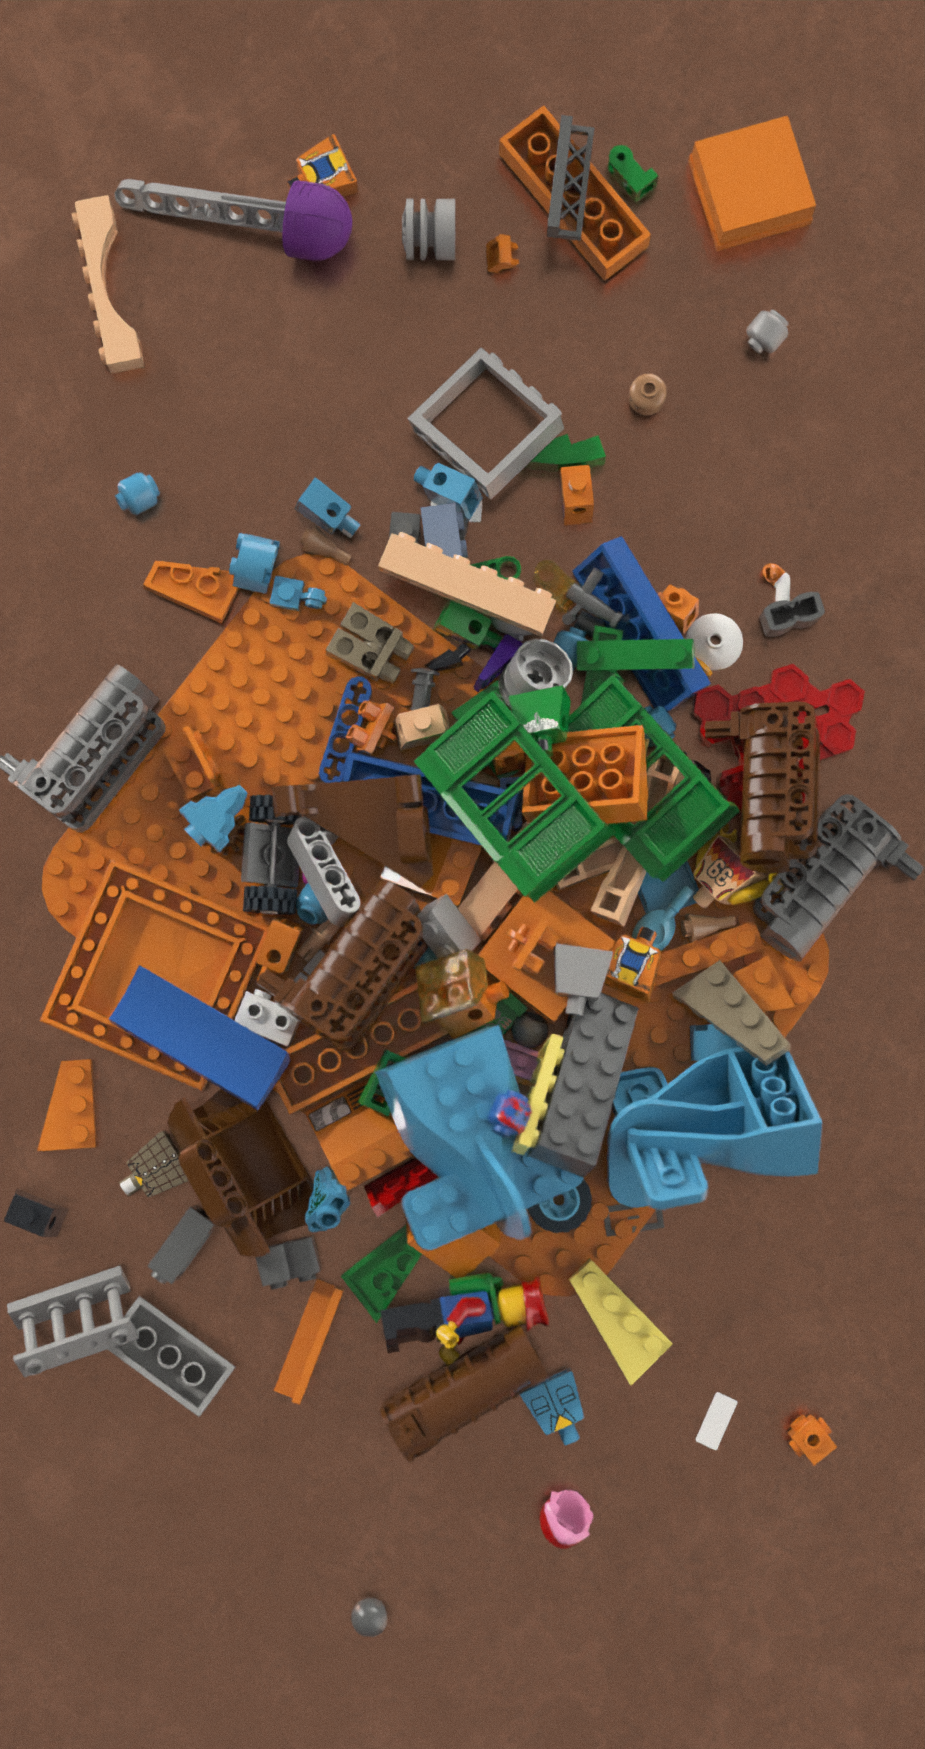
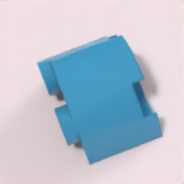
(254, 562)
(707, 1041)

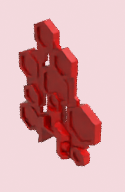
(785, 685)

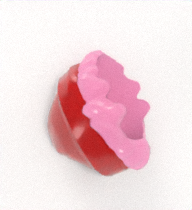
(565, 1519)

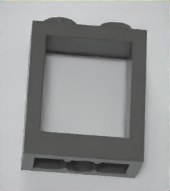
(182, 1245)

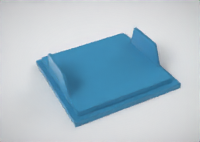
(658, 894)

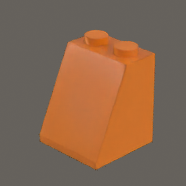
(463, 1253)

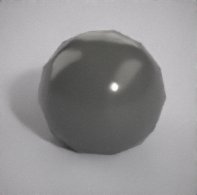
(529, 1030)
(369, 1617)

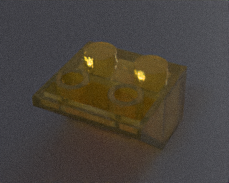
(450, 984)

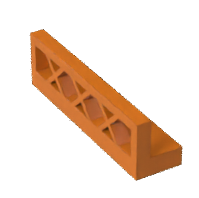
(309, 1340)

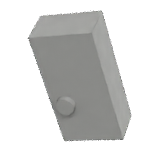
(173, 1358)

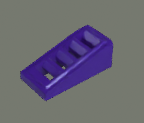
(498, 661)

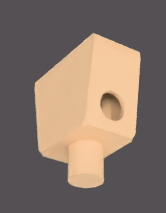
(421, 726)

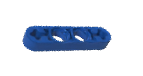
(340, 729)

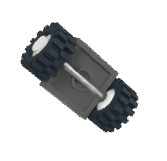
(268, 860)

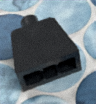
(35, 1214)

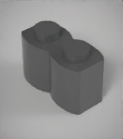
(799, 613)
(289, 1261)

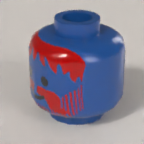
(509, 1114)

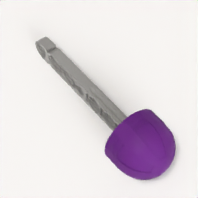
(312, 219)

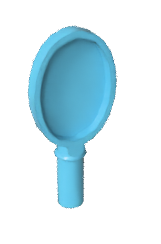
(663, 920)

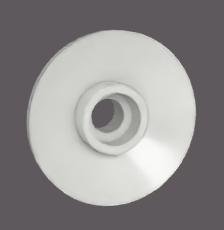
(721, 655)

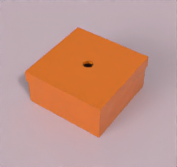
(752, 183)
(539, 989)

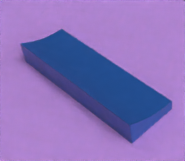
(644, 617)
(442, 818)
(200, 1038)

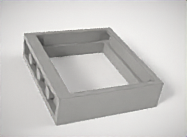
(520, 456)

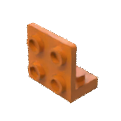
(192, 767)

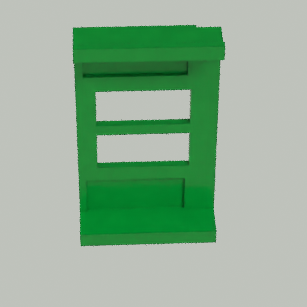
(682, 818)
(551, 842)

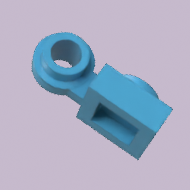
(289, 592)

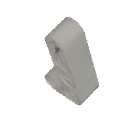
(337, 900)

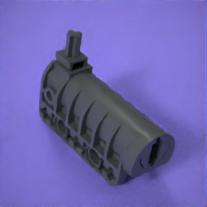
(90, 750)
(832, 877)

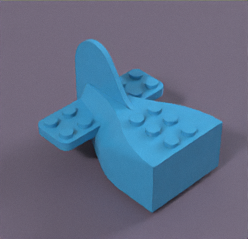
(715, 1113)
(441, 1115)

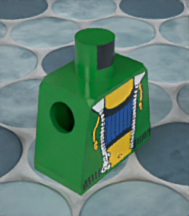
(454, 624)

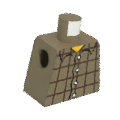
(154, 1167)

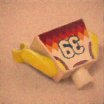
(724, 876)

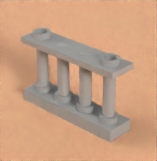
(66, 1299)

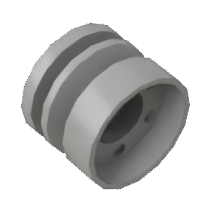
(429, 229)
(535, 667)

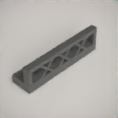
(560, 173)

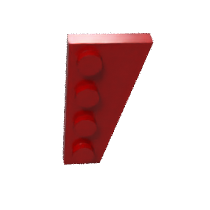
(391, 1188)

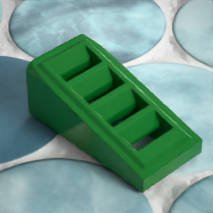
(371, 1087)

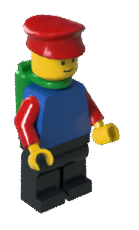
(465, 1313)

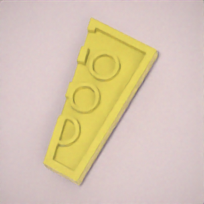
(544, 1081)
(624, 1327)

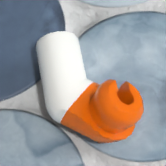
(779, 579)

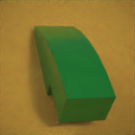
(562, 453)

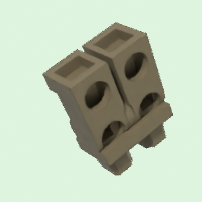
(378, 646)

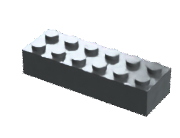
(585, 1085)

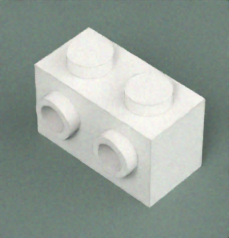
(266, 1018)

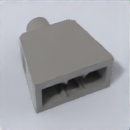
(579, 975)

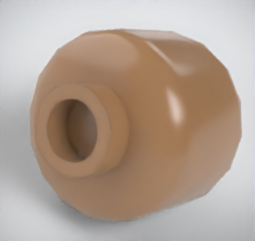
(647, 394)

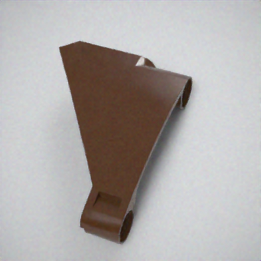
(373, 815)

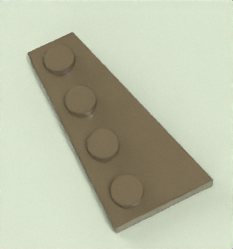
(733, 1012)

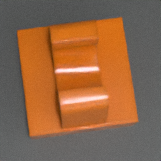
(499, 253)

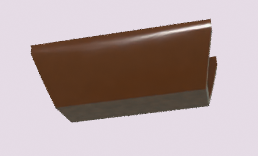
(241, 1169)

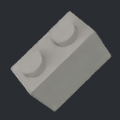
(446, 928)

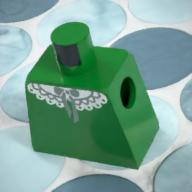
(543, 715)

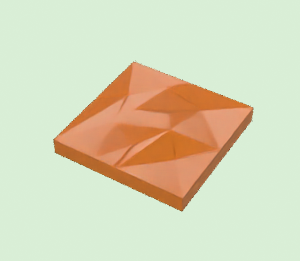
(168, 933)

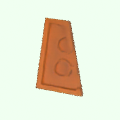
(195, 588)
(764, 986)
(71, 1111)

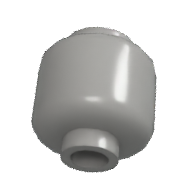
(767, 331)

